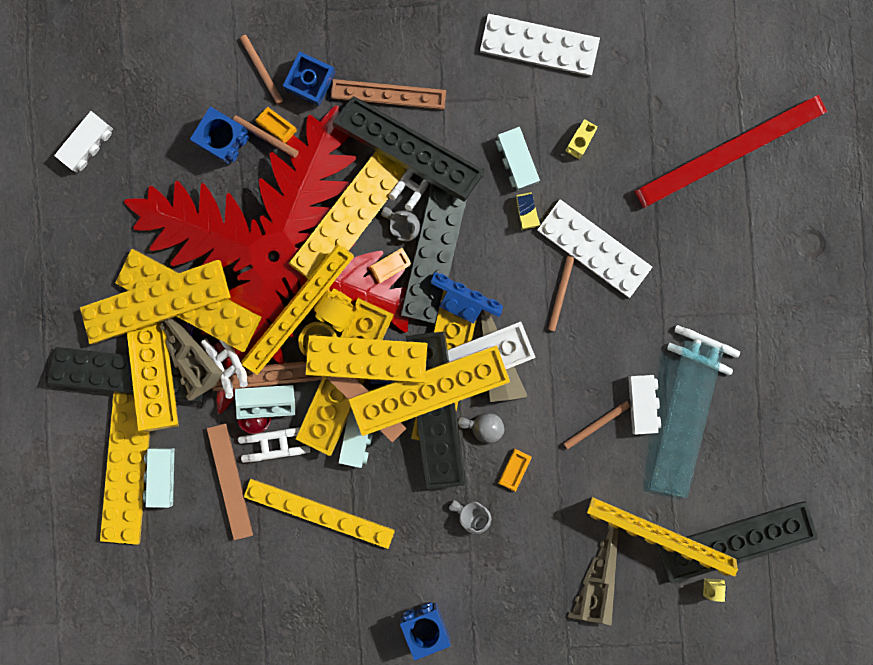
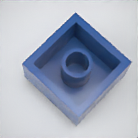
(309, 78)

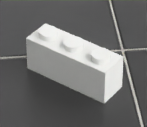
(84, 142)
(644, 404)

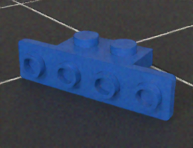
(464, 301)

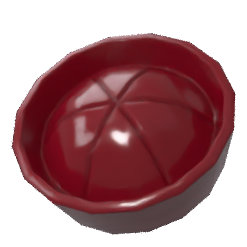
(254, 425)

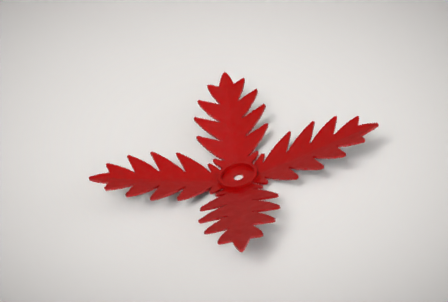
(289, 216)

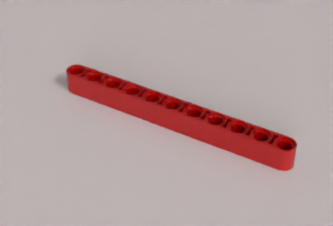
(731, 151)

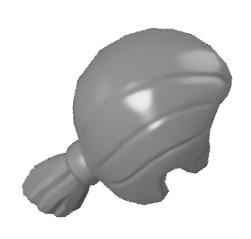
(402, 224)
(486, 427)
(473, 516)

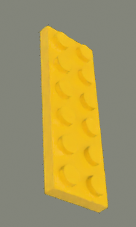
(366, 359)
(152, 379)

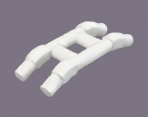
(419, 189)
(705, 340)
(236, 367)
(266, 454)

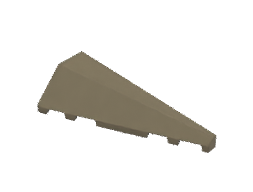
(196, 367)
(514, 388)
(597, 595)

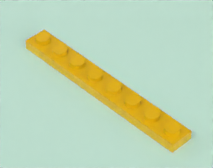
(297, 309)
(319, 513)

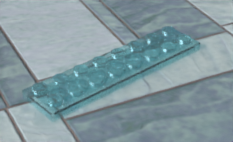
(686, 418)

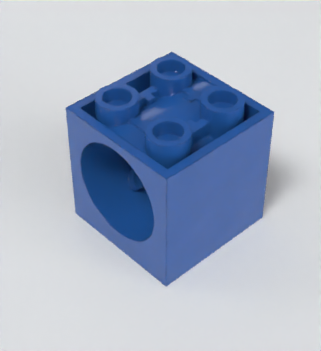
(213, 120)
(422, 648)

